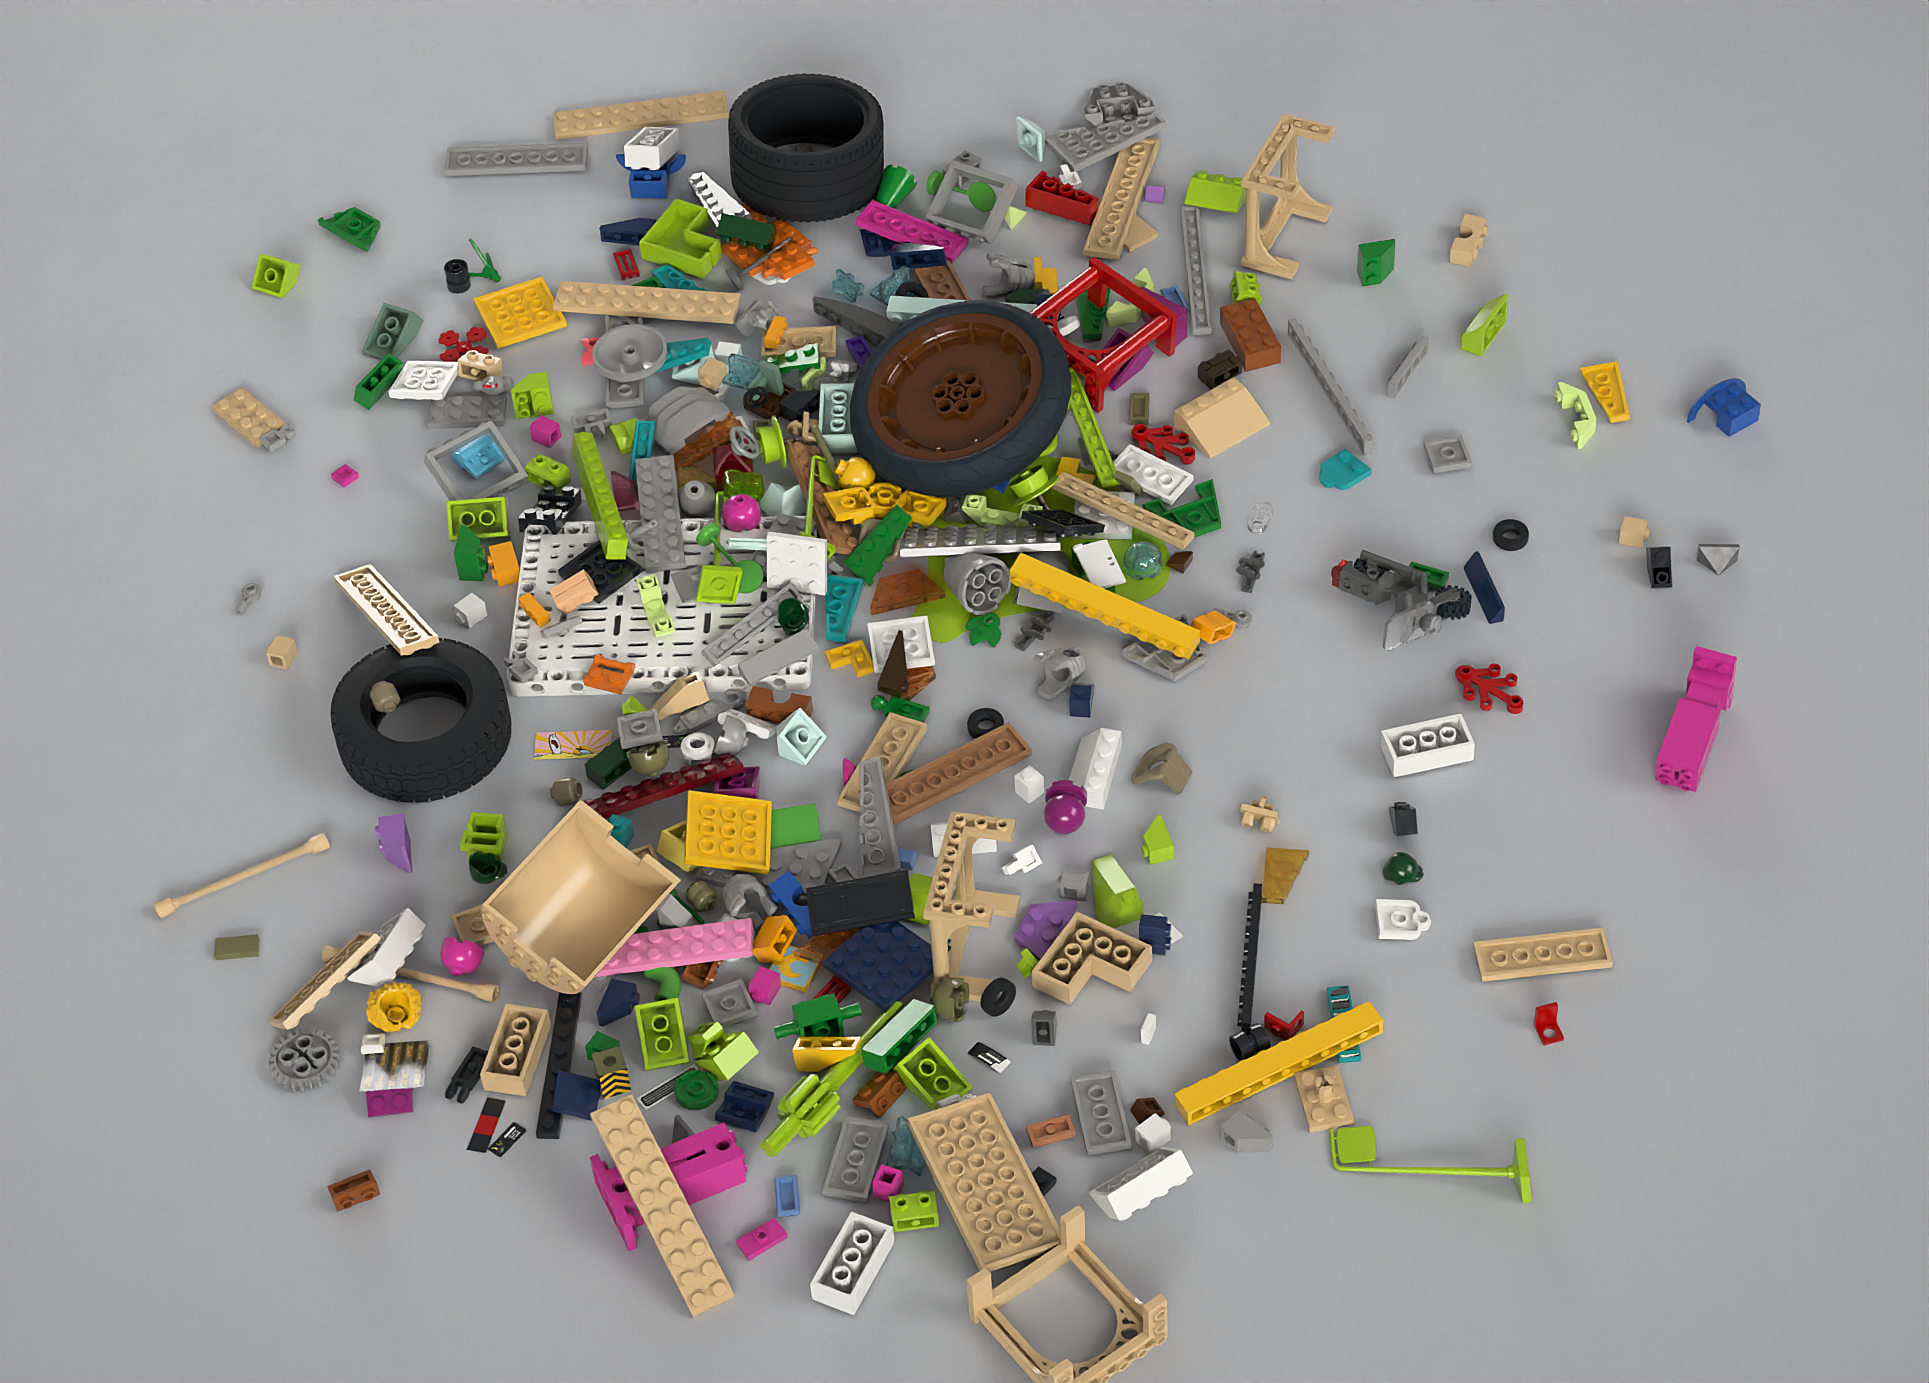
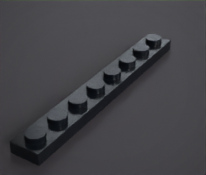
(1250, 950)
(559, 1059)

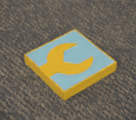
(795, 972)

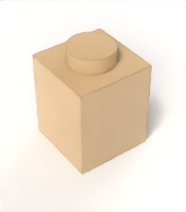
(712, 373)
(1634, 532)
(282, 652)

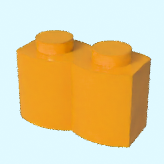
(1213, 626)

